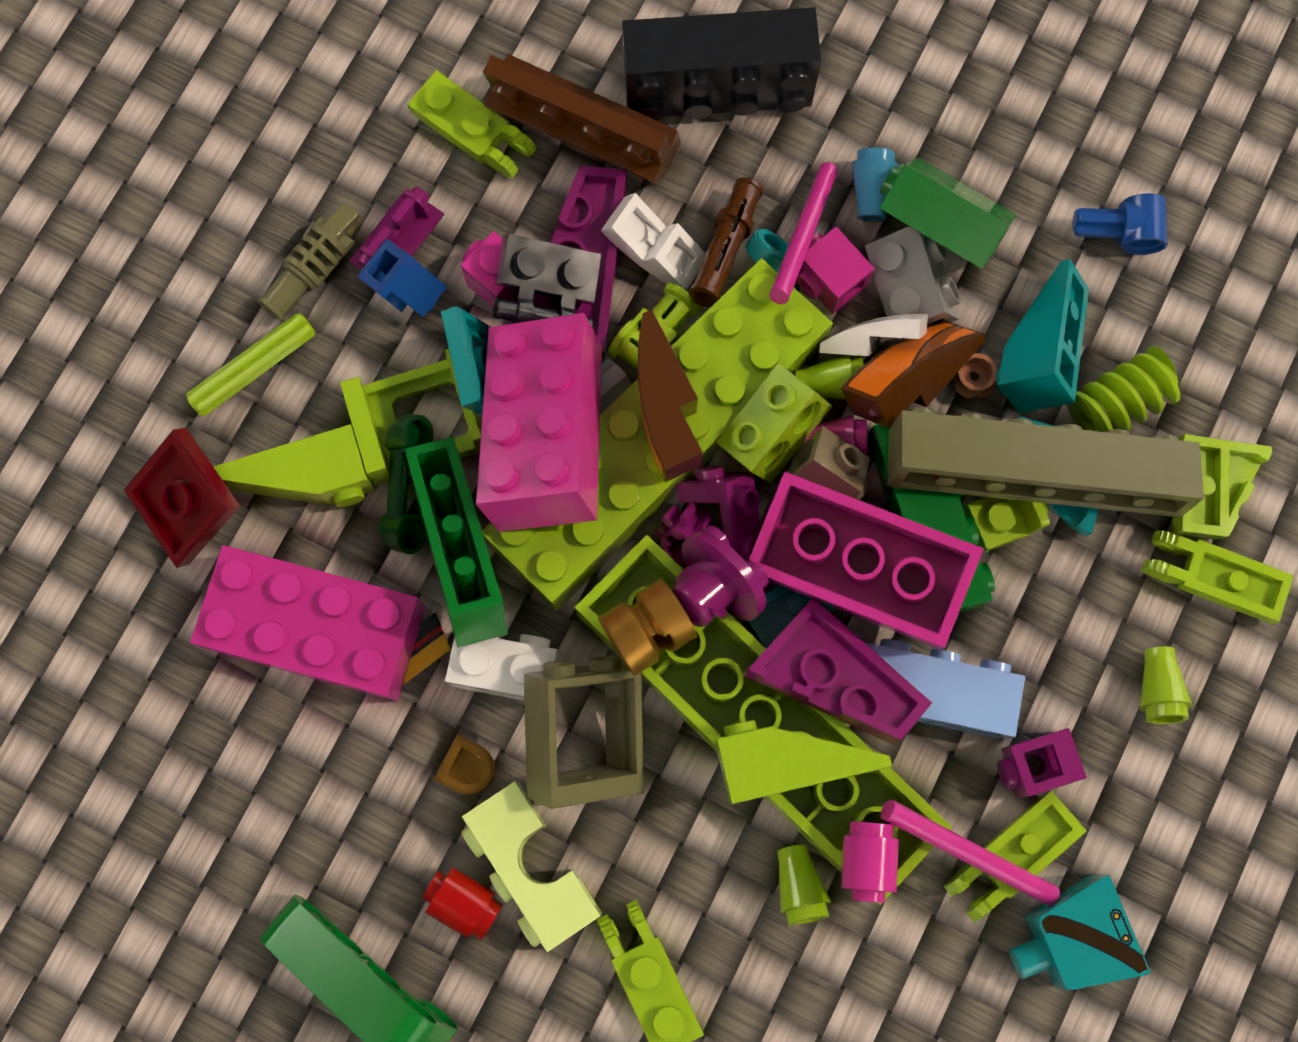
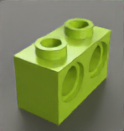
(774, 424)

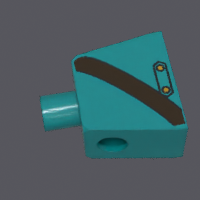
(1081, 938)

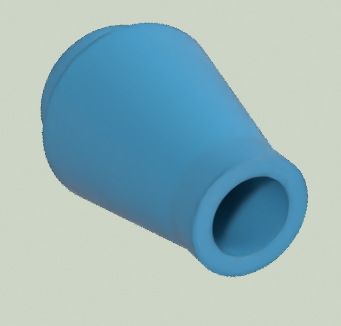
(869, 175)

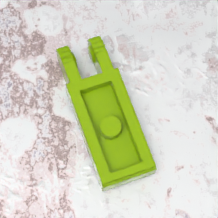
(468, 123)
(1222, 577)
(1029, 842)
(651, 982)

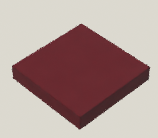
(181, 497)

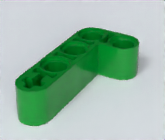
(350, 980)

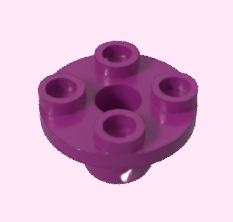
(718, 580)

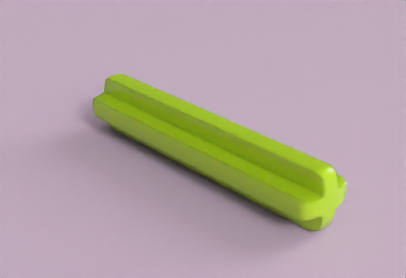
(250, 364)

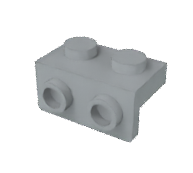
(913, 276)

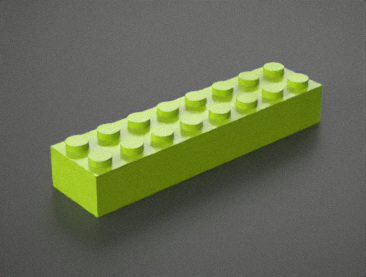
(726, 362)
(709, 692)

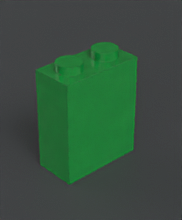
(946, 210)

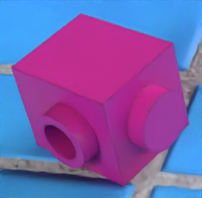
(481, 269)
(834, 270)

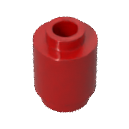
(461, 903)

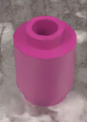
(870, 861)

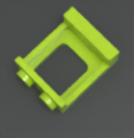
(373, 412)

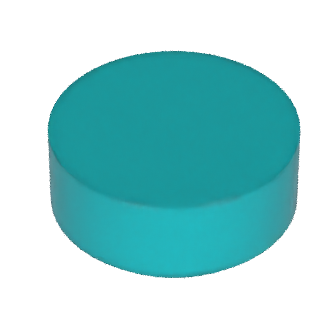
(767, 246)

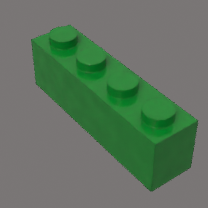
(934, 510)
(456, 542)

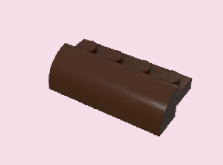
(580, 117)

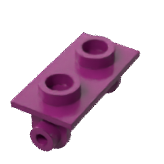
(404, 224)

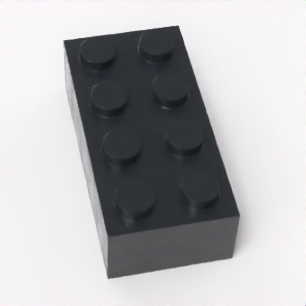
(721, 63)

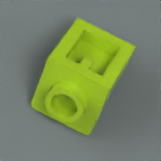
(1006, 520)

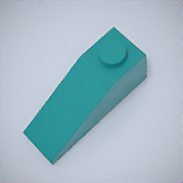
(1045, 348)

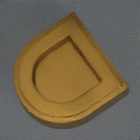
(466, 767)

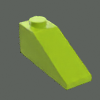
(312, 470)
(778, 761)

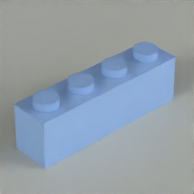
(962, 695)

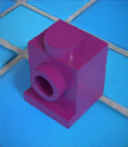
(1058, 764)

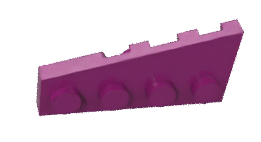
(585, 212)

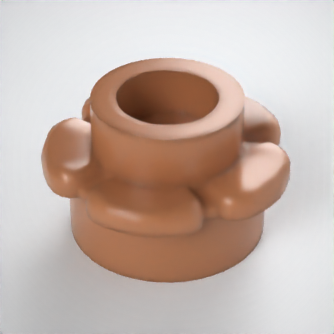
(986, 372)

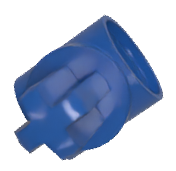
(1135, 225)

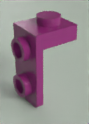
(737, 503)

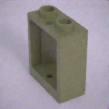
(623, 734)

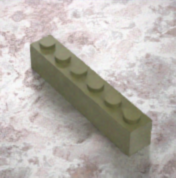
(1044, 463)

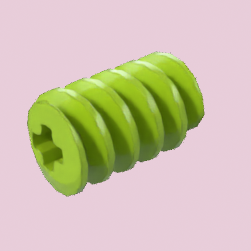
(1127, 393)

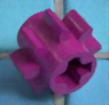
(679, 526)

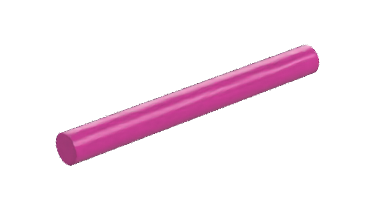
(803, 233)
(969, 852)

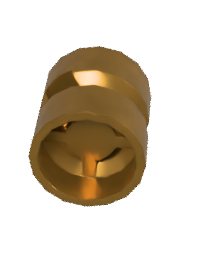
(647, 626)

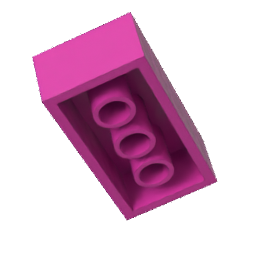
(540, 424)
(865, 560)
(309, 623)

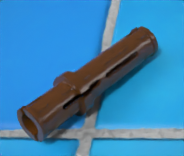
(743, 203)

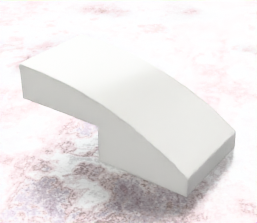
(658, 249)
(863, 337)

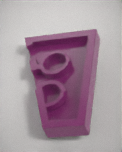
(839, 675)

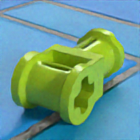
(671, 314)

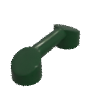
(400, 530)

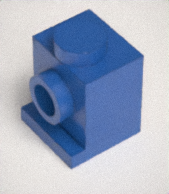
(401, 279)

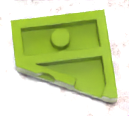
(1227, 484)

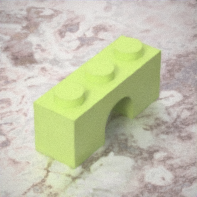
(549, 908)

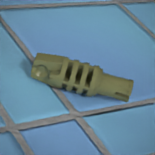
(312, 260)

